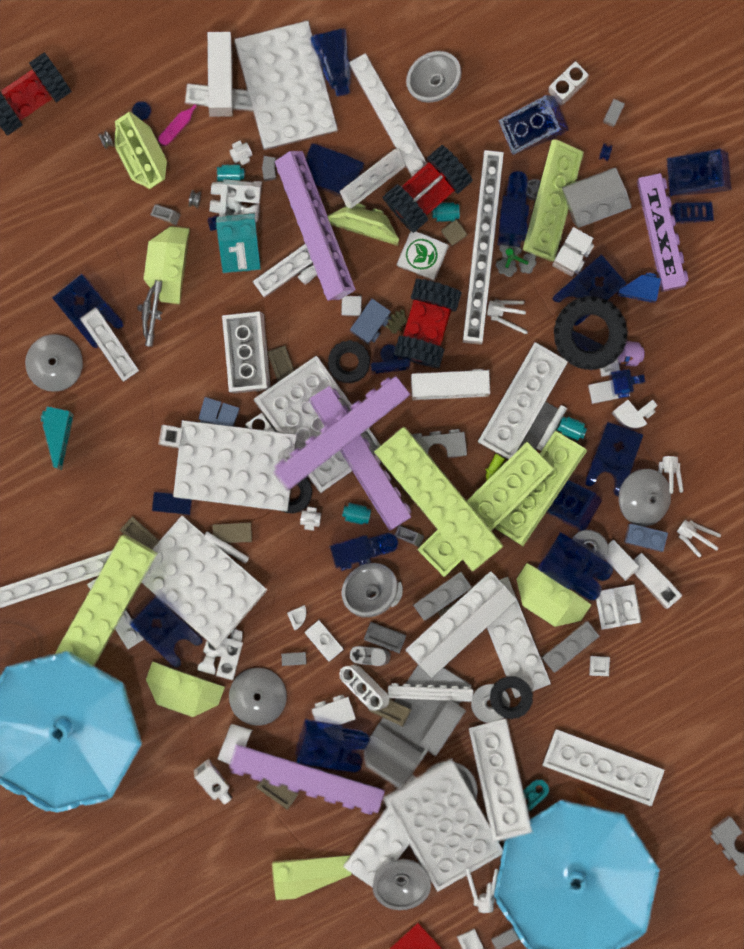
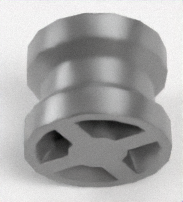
(534, 185)

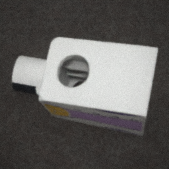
(207, 776)

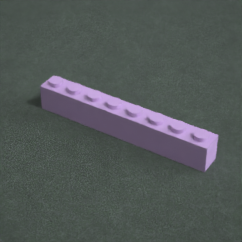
(314, 225)
(341, 433)
(363, 463)
(306, 778)

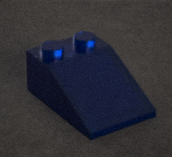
(533, 124)
(332, 169)
(699, 173)
(575, 506)

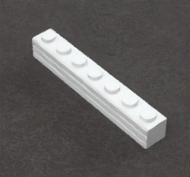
(430, 692)

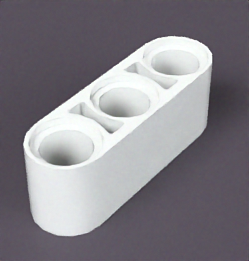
(355, 686)

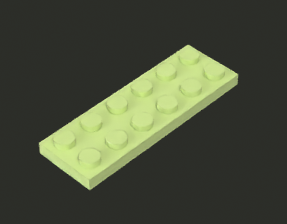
(550, 205)
(564, 457)

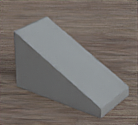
(165, 214)
(409, 536)

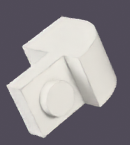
(630, 417)
(170, 436)

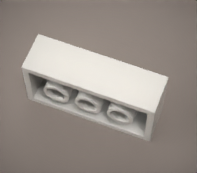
(219, 74)
(246, 352)
(450, 385)

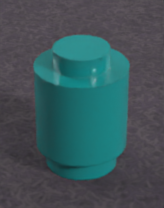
(230, 172)
(446, 212)
(572, 428)
(356, 513)

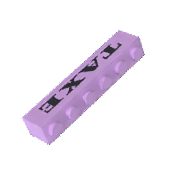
(661, 232)

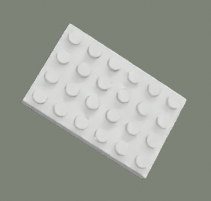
(285, 85)
(290, 412)
(232, 465)
(201, 582)
(443, 825)

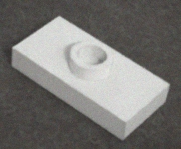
(323, 640)

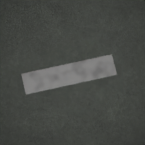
(539, 425)

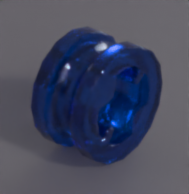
(605, 152)

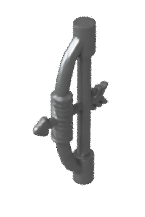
(155, 314)

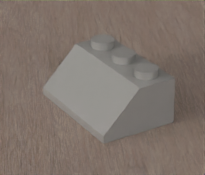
(596, 197)

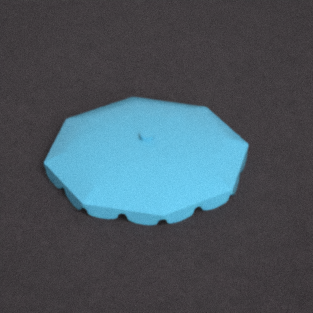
(64, 732)
(577, 880)

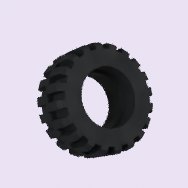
(590, 359)

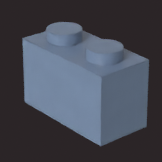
(370, 322)
(645, 537)

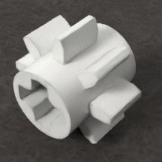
(240, 152)
(310, 518)

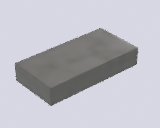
(385, 637)

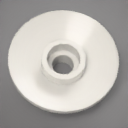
(480, 706)

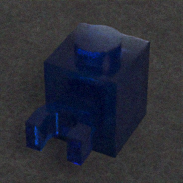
(623, 383)

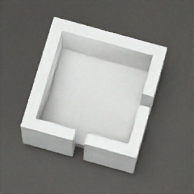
(571, 254)

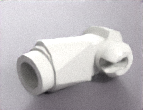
(307, 274)

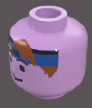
(632, 354)

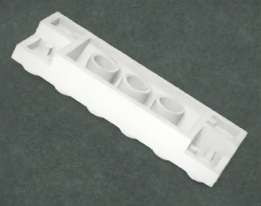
(461, 624)

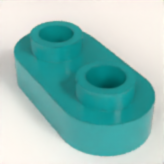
(534, 797)

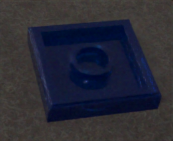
(390, 366)

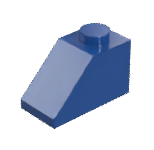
(643, 288)

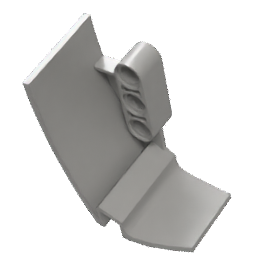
(398, 750)

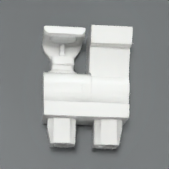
(232, 194)
(229, 653)

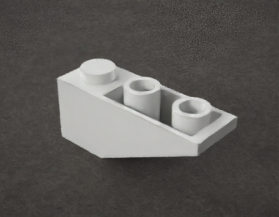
(656, 582)

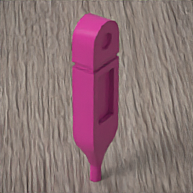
(176, 126)

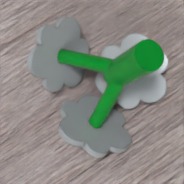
(508, 266)

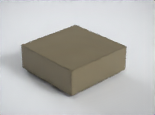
(454, 233)

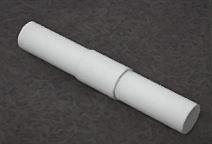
(552, 427)
(226, 547)

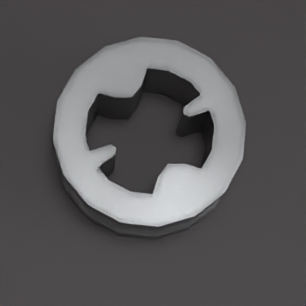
(106, 140)
(194, 199)

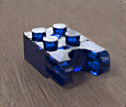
(514, 211)
(584, 285)
(82, 287)
(613, 462)
(362, 550)
(575, 567)
(166, 635)
(330, 746)

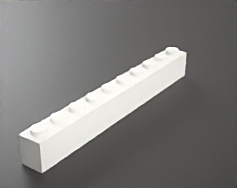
(483, 247)

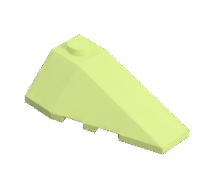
(303, 876)

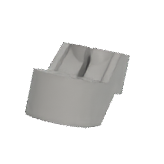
(378, 657)

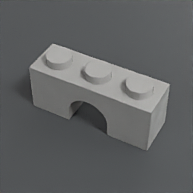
(453, 442)
(442, 596)
(570, 647)
(725, 834)

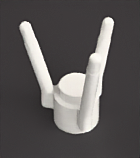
(497, 308)
(671, 466)
(688, 530)
(486, 900)

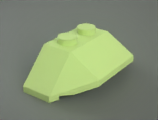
(139, 151)
(365, 222)
(167, 262)
(549, 598)
(182, 691)

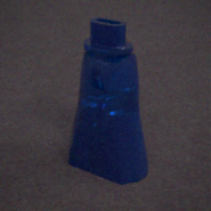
(333, 56)

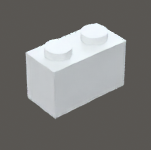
(335, 712)

